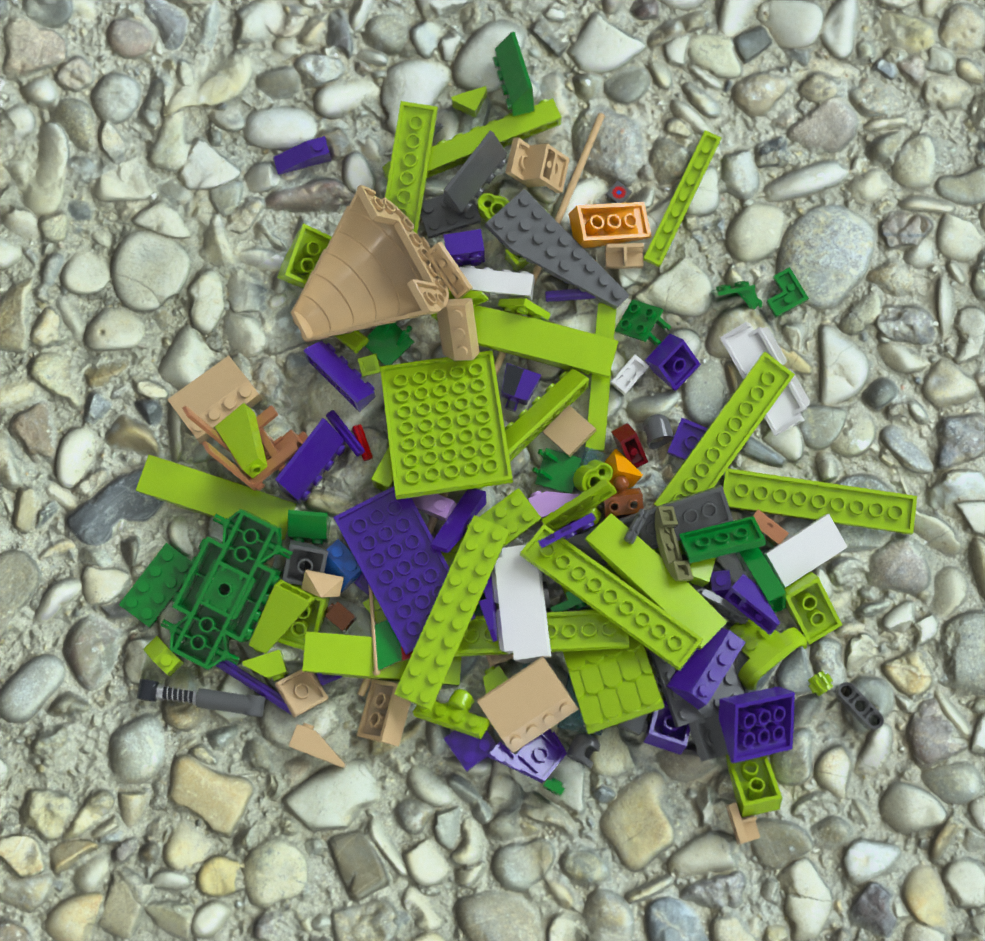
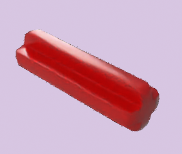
(360, 436)

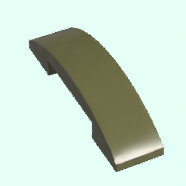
(668, 546)

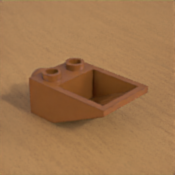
(623, 499)

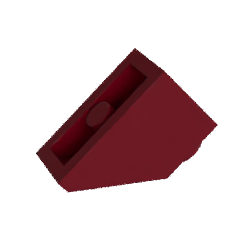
(629, 445)

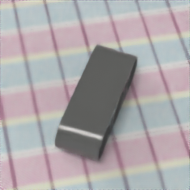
(868, 710)

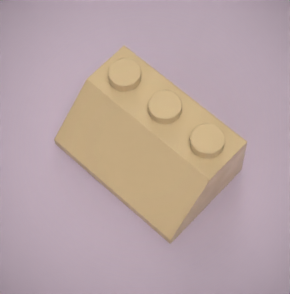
(458, 330)
(383, 714)

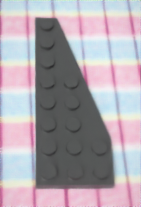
(536, 236)

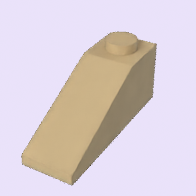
(311, 743)

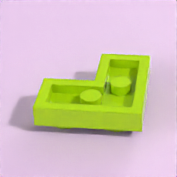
(524, 307)

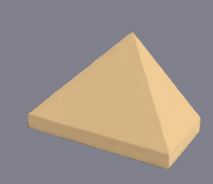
(322, 584)

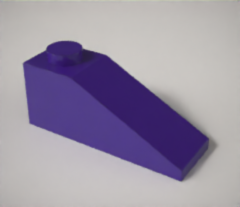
(303, 155)
(751, 602)

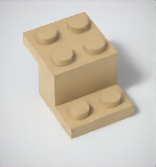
(537, 165)

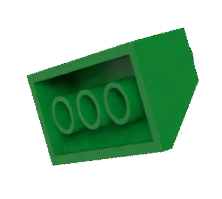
(514, 76)

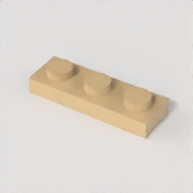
(448, 270)

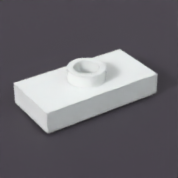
(629, 374)

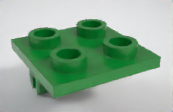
(745, 291)
(639, 321)
(389, 342)
(557, 470)

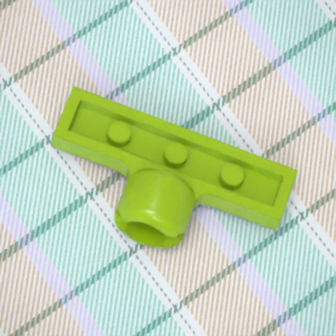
(580, 506)
(455, 714)

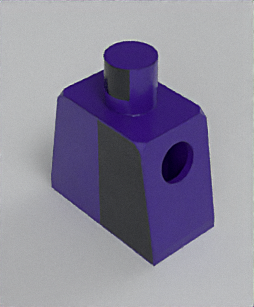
(518, 386)

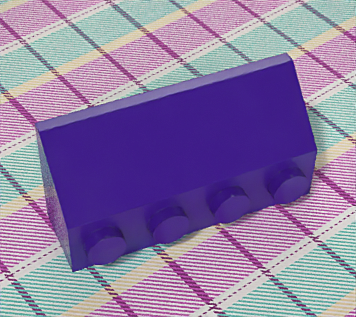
(339, 375)
(706, 668)

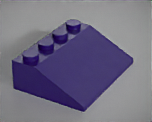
(311, 461)
(757, 723)

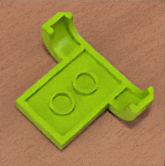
(764, 650)

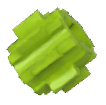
(820, 683)

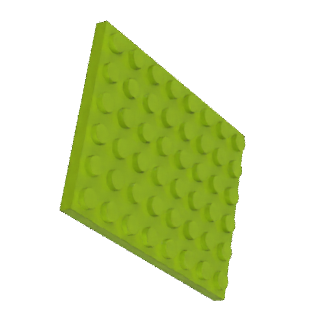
(445, 425)

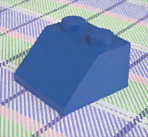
(342, 563)

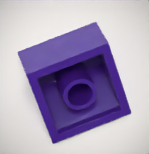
(673, 361)
(663, 733)

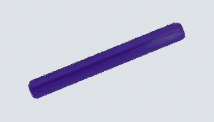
(254, 684)

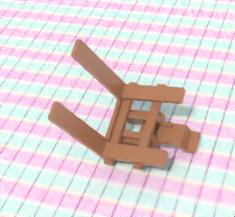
(276, 451)

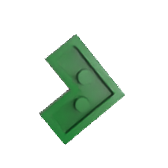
(791, 293)

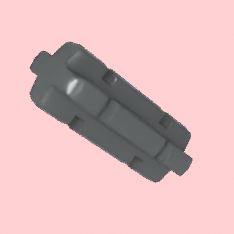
(636, 526)

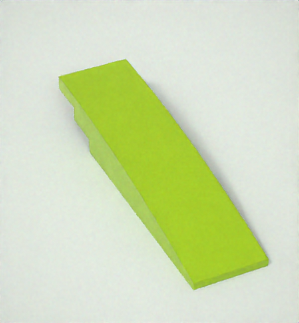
(544, 341)
(209, 493)
(649, 576)
(354, 658)

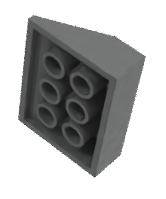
(475, 174)

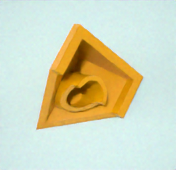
(623, 467)

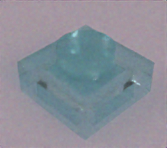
(591, 454)

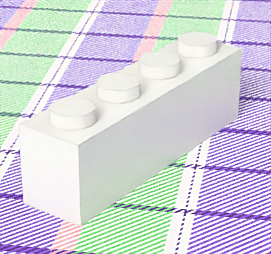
(500, 284)

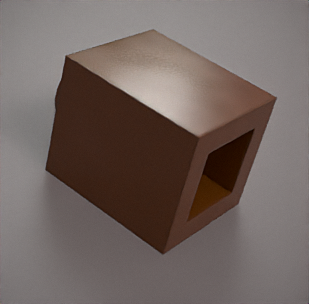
(340, 616)

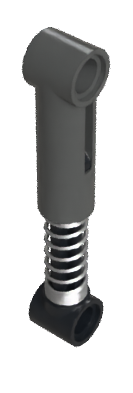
(203, 698)

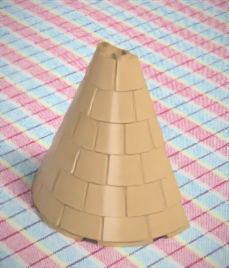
(369, 273)

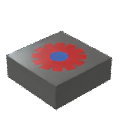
(618, 193)

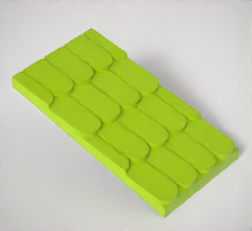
(613, 684)

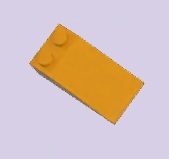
(609, 223)

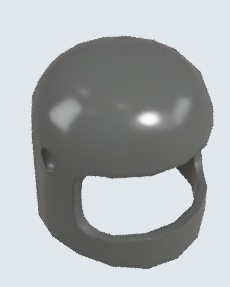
(656, 427)
(582, 749)

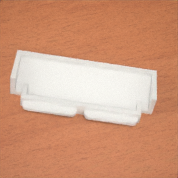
(745, 348)
(522, 607)

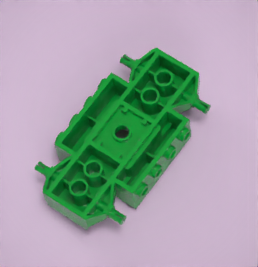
(241, 565)

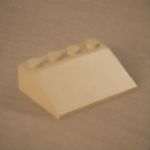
(214, 396)
(527, 704)

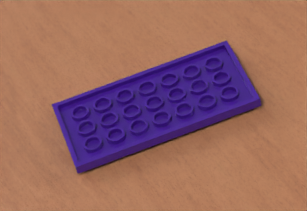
(396, 561)

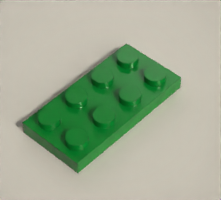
(722, 539)
(157, 585)

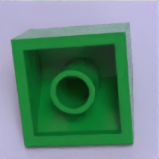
(308, 526)

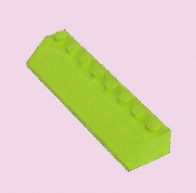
(544, 411)

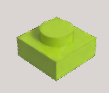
(369, 365)

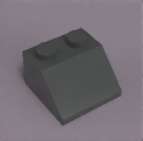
(303, 557)

